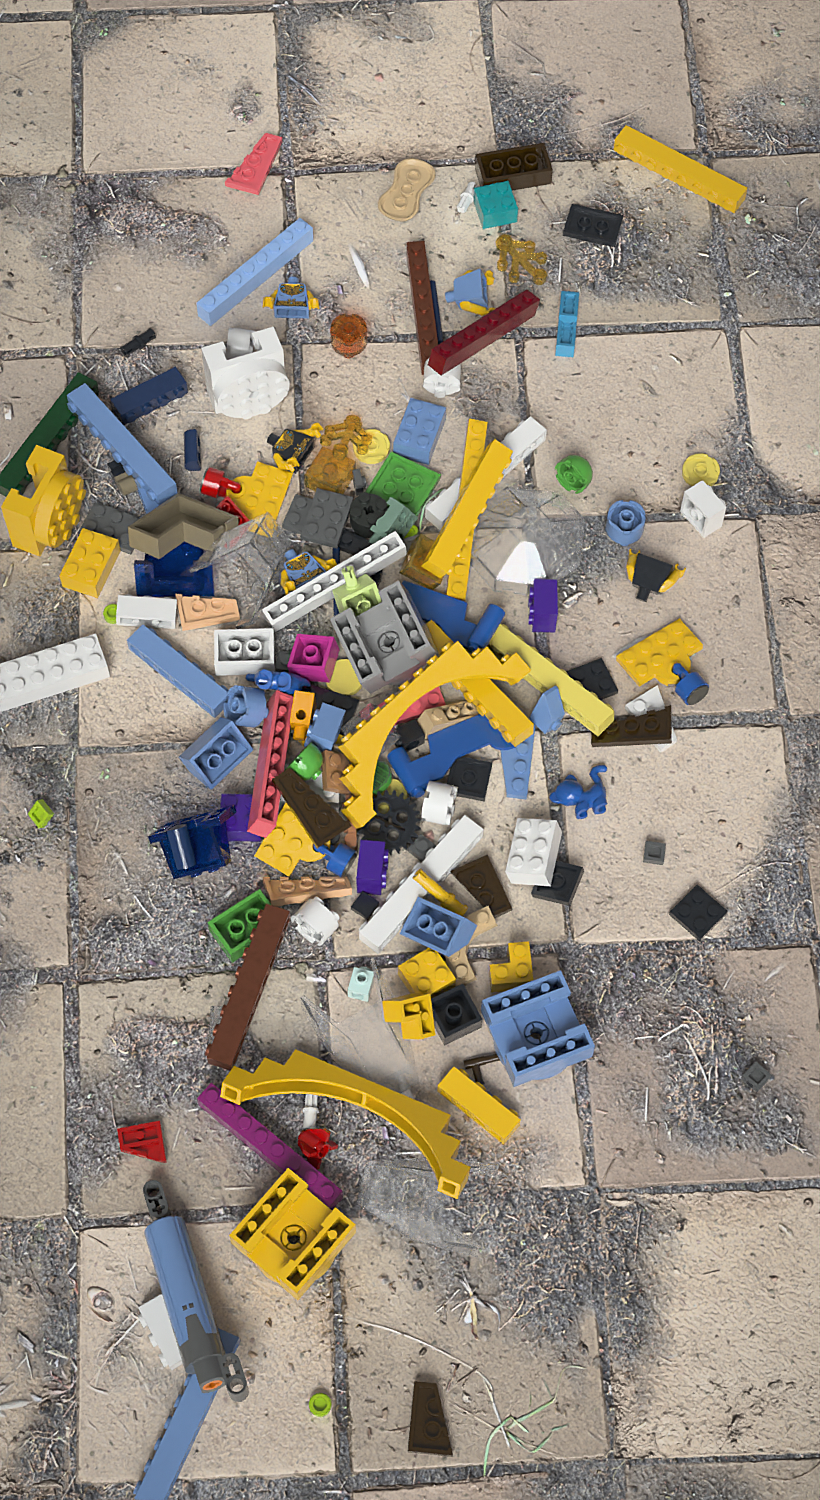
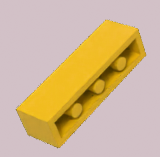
(479, 1105)

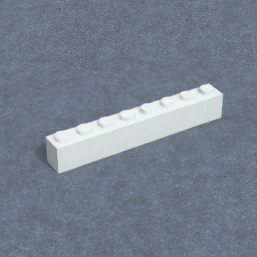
(521, 441)
(320, 589)
(437, 864)

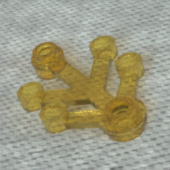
(506, 244)
(351, 424)

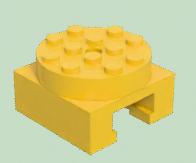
(51, 510)
(287, 1212)

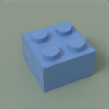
(325, 727)

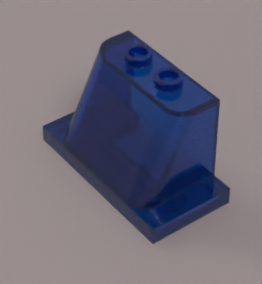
(171, 574)
(208, 840)

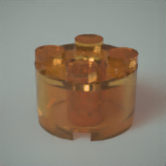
(348, 335)

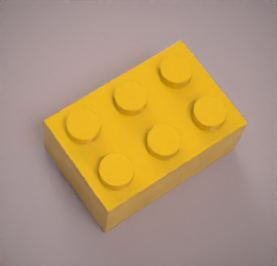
(90, 563)

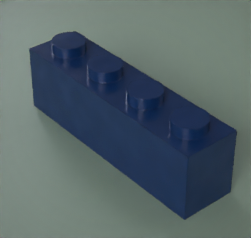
(149, 396)

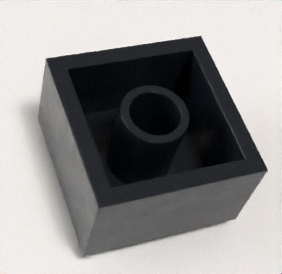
(455, 1014)

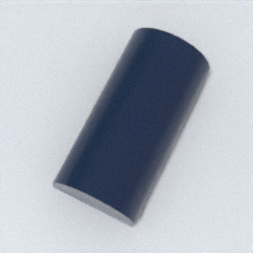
(192, 450)
(181, 846)

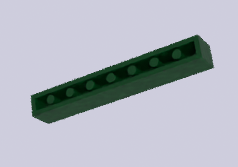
(47, 434)

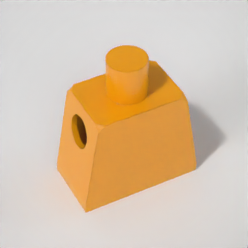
(302, 708)

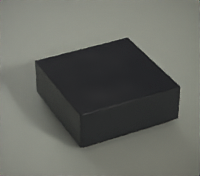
(365, 905)

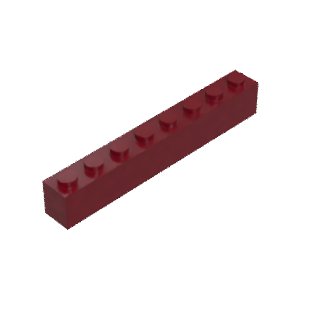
(483, 332)

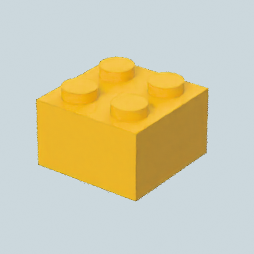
(427, 974)

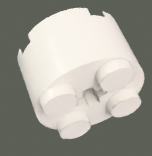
(239, 342)
(442, 385)
(439, 803)
(315, 921)

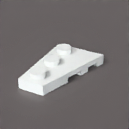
(649, 701)

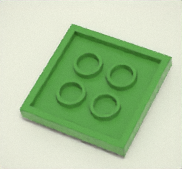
(404, 482)

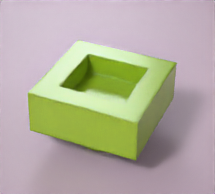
(40, 813)

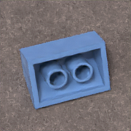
(216, 752)
(437, 928)

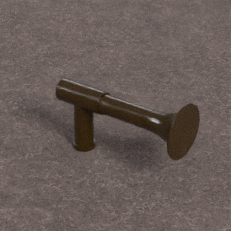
(475, 1064)

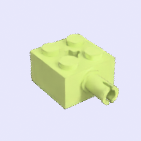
(357, 593)

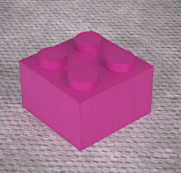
(313, 657)

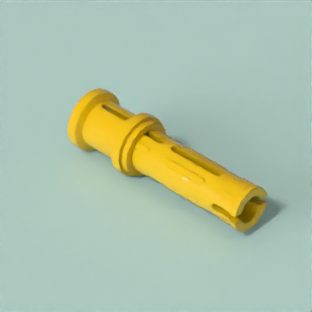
(446, 899)

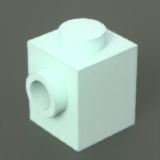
(361, 983)

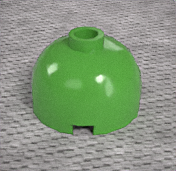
(574, 473)
(307, 763)

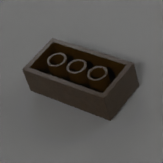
(521, 166)

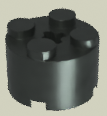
(365, 512)

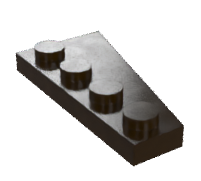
(640, 730)
(310, 809)

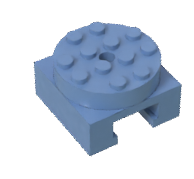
(541, 1009)

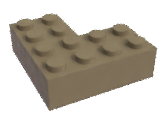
(179, 521)

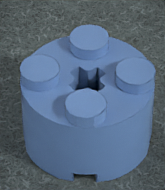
(625, 522)
(246, 706)

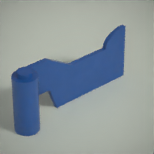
(451, 615)
(444, 749)

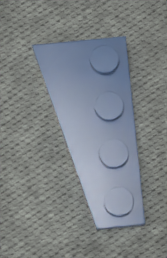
(516, 768)

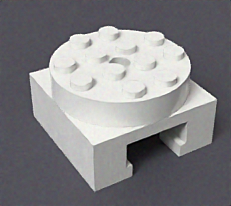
(248, 382)

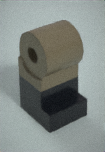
(122, 480)

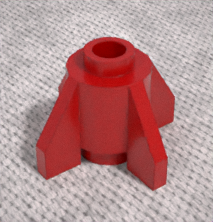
(316, 1145)

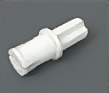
(466, 198)
(310, 1111)

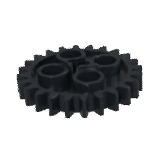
(397, 806)

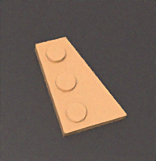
(203, 612)

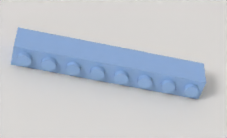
(255, 271)

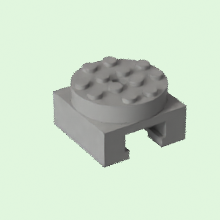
(369, 635)

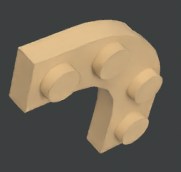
(458, 962)

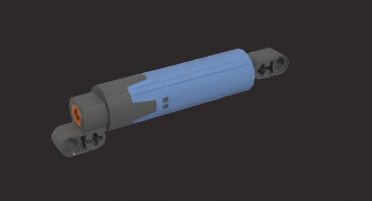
(188, 1300)

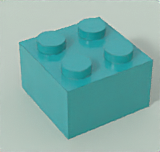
(495, 205)

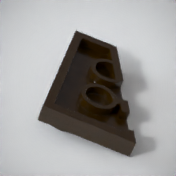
(484, 885)
(427, 1425)

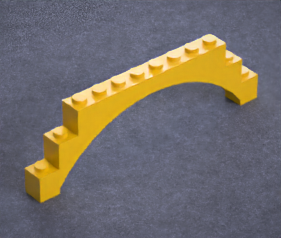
(366, 742)
(310, 1075)

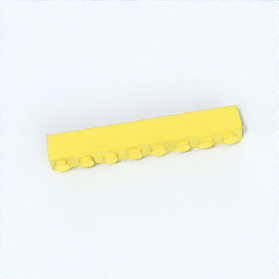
(544, 675)

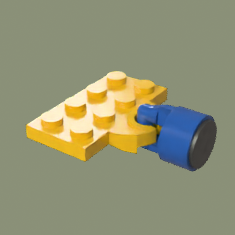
(667, 659)
(291, 843)

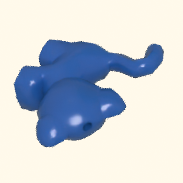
(279, 681)
(571, 793)

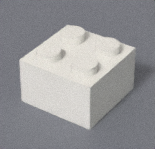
(703, 508)

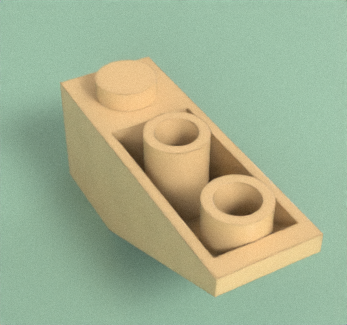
(441, 717)

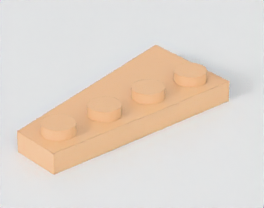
(288, 891)

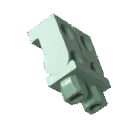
(396, 518)

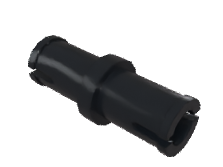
(138, 342)

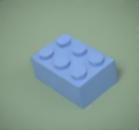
(419, 431)

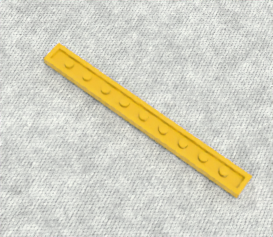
(473, 450)

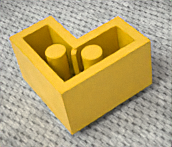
(515, 972)
(413, 1012)

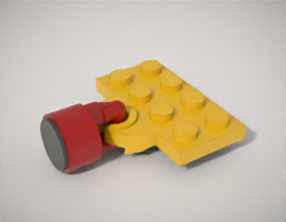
(253, 494)

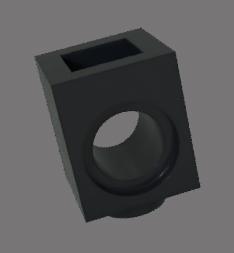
(411, 736)

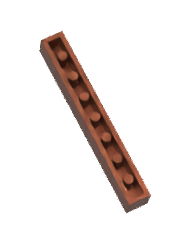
(421, 300)
(248, 987)

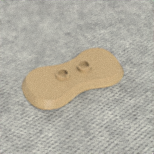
(409, 182)

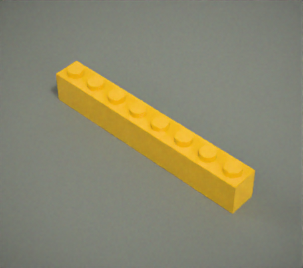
(680, 169)
(467, 509)
(489, 699)

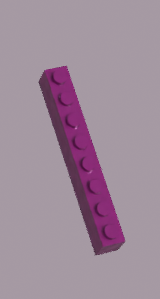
(267, 1144)

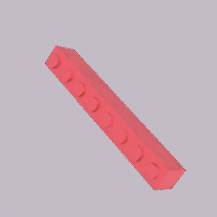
(270, 764)

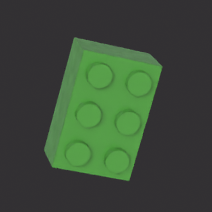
(235, 925)

